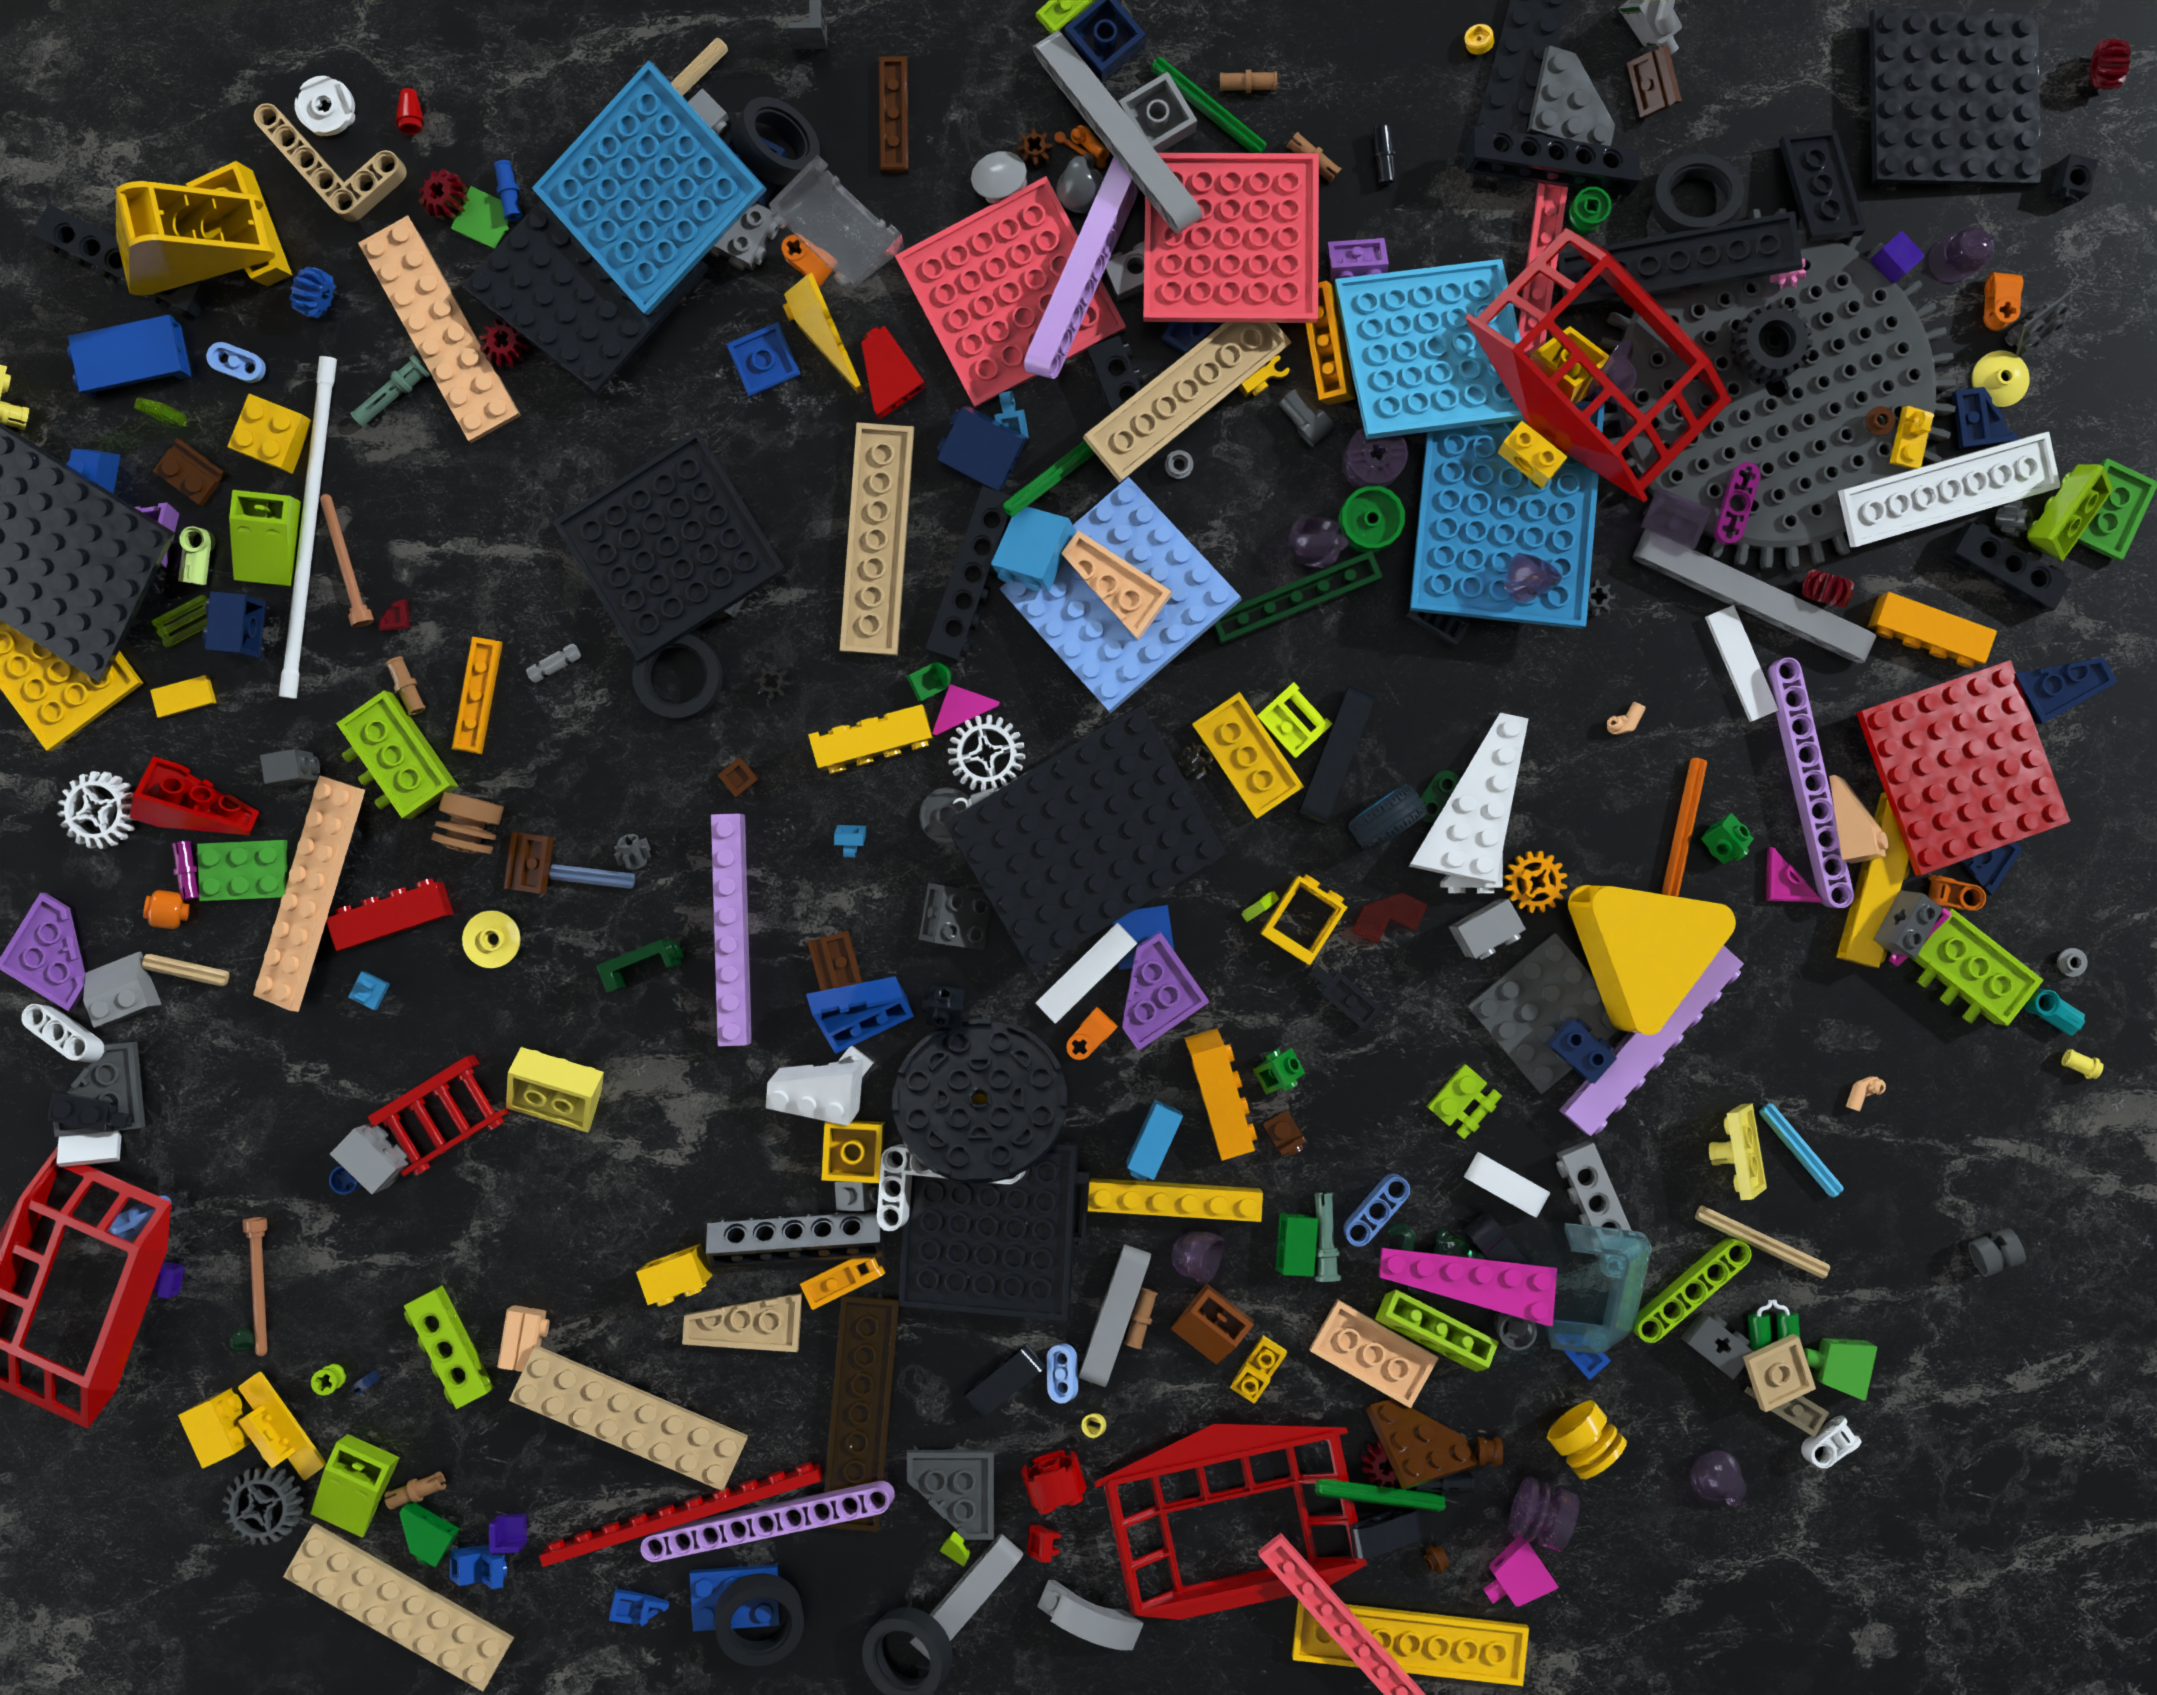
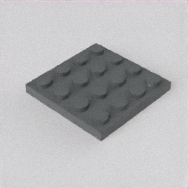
(1533, 1002)

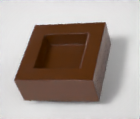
(738, 777)

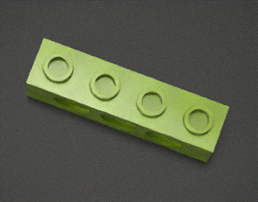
(452, 1331)
(1436, 1331)

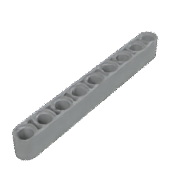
(1117, 132)
(1754, 597)

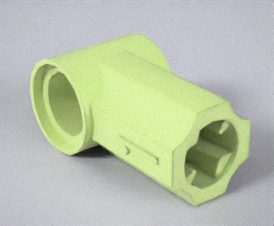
(195, 560)

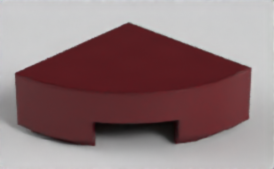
(395, 617)

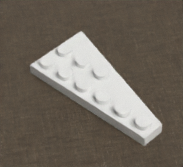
(1474, 822)

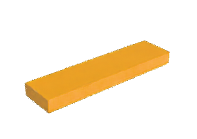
(477, 695)

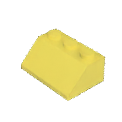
(553, 1089)

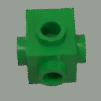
(1728, 839)
(1279, 1071)

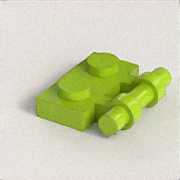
(1458, 1094)

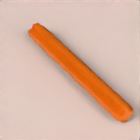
(1684, 827)

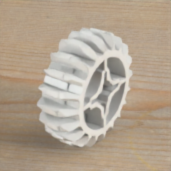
(981, 730)
(86, 790)

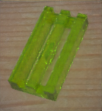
(160, 411)
(171, 615)

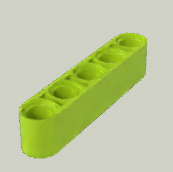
(1704, 1289)

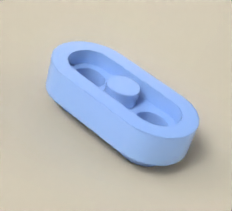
(237, 363)
(1061, 1371)

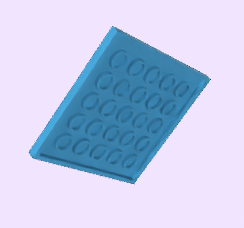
(649, 188)

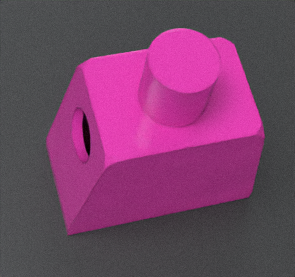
(1519, 1575)

